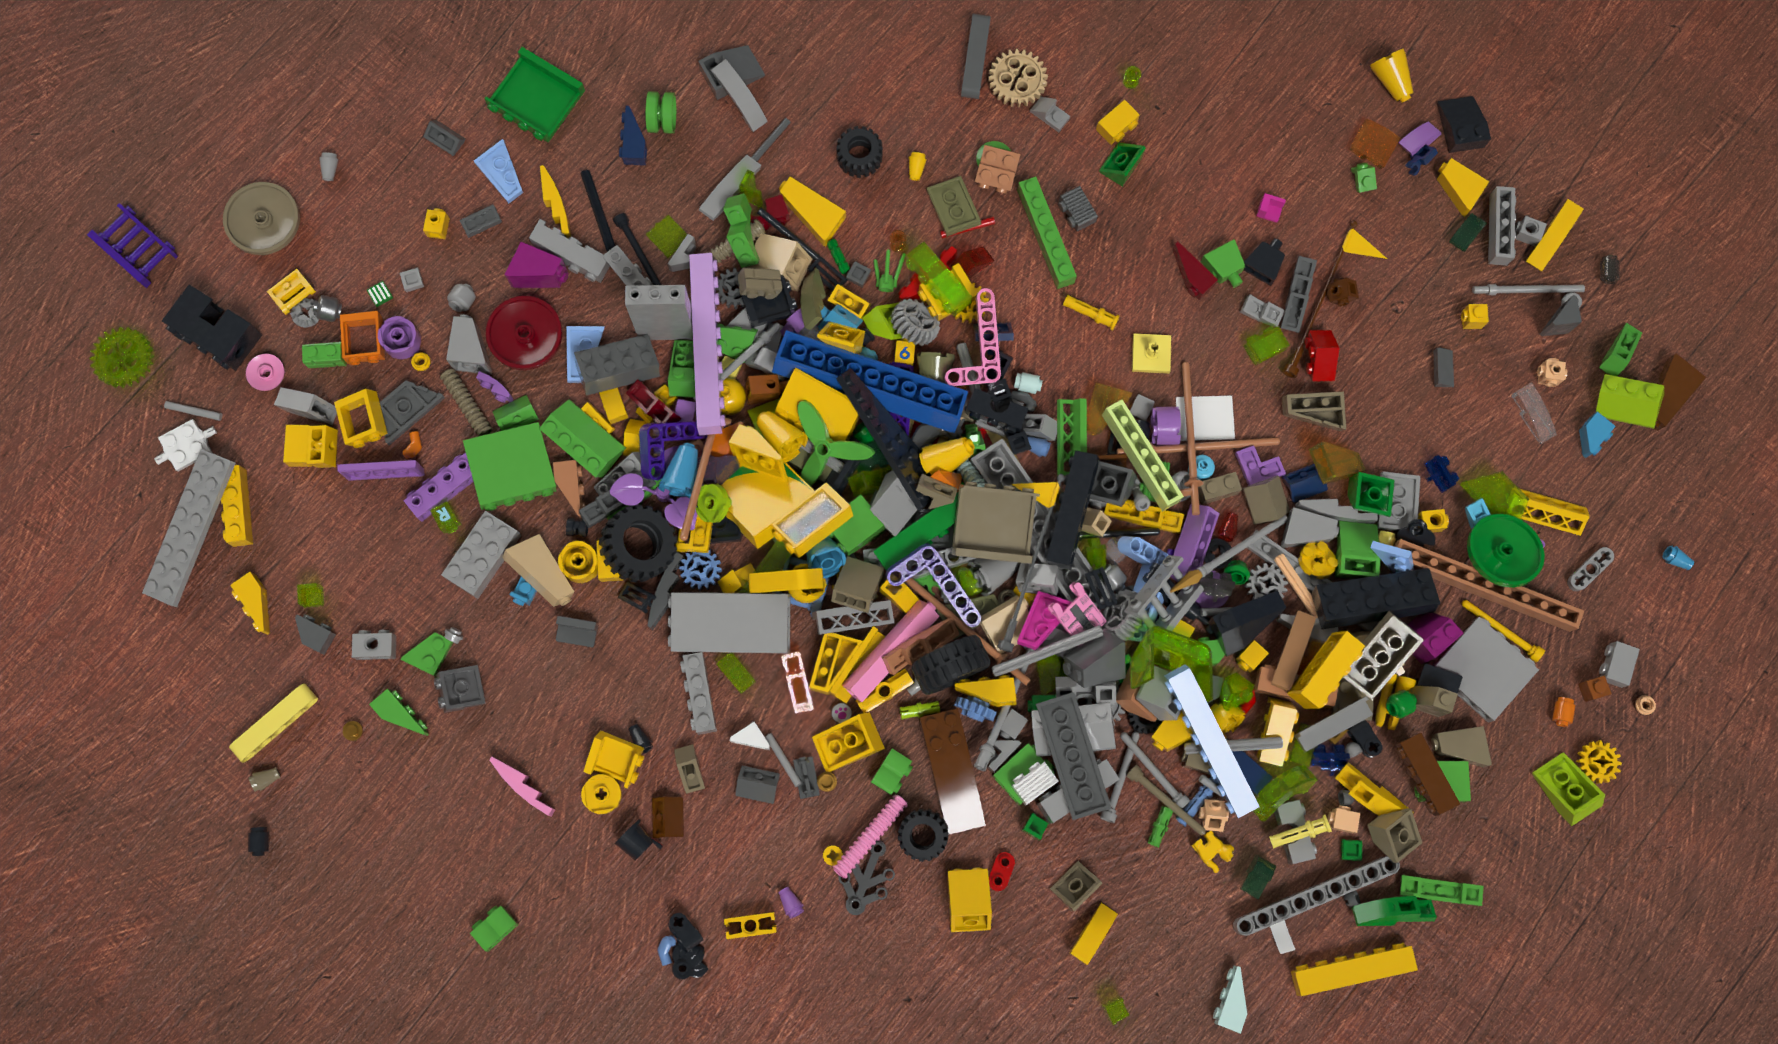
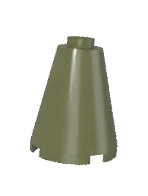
(935, 365)

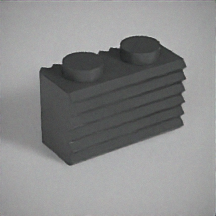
(1077, 208)

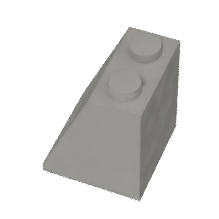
(467, 347)

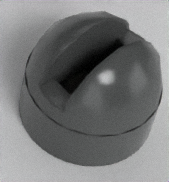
(1344, 798)
(1353, 899)

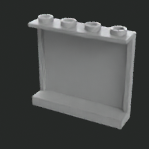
(1489, 667)

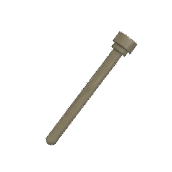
(1137, 775)

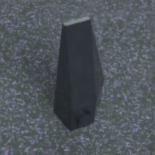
(1243, 623)

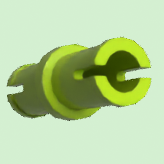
(919, 710)

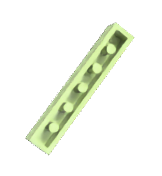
(1142, 455)

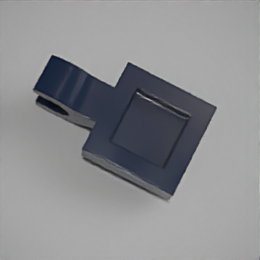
(1420, 158)

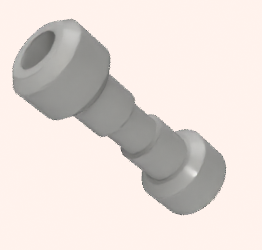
(1140, 500)

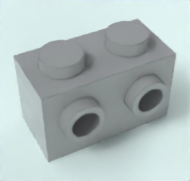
(1619, 663)

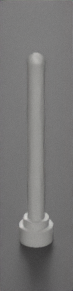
(1180, 799)
(1110, 814)

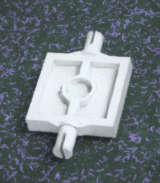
(184, 444)

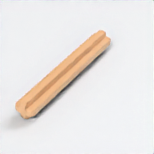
(1296, 583)

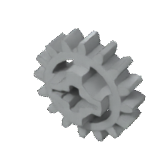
(1269, 577)

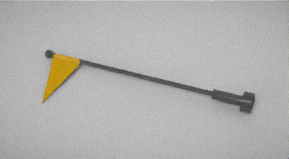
(1048, 495)

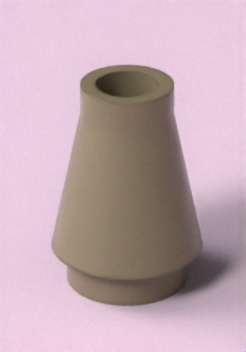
(263, 779)

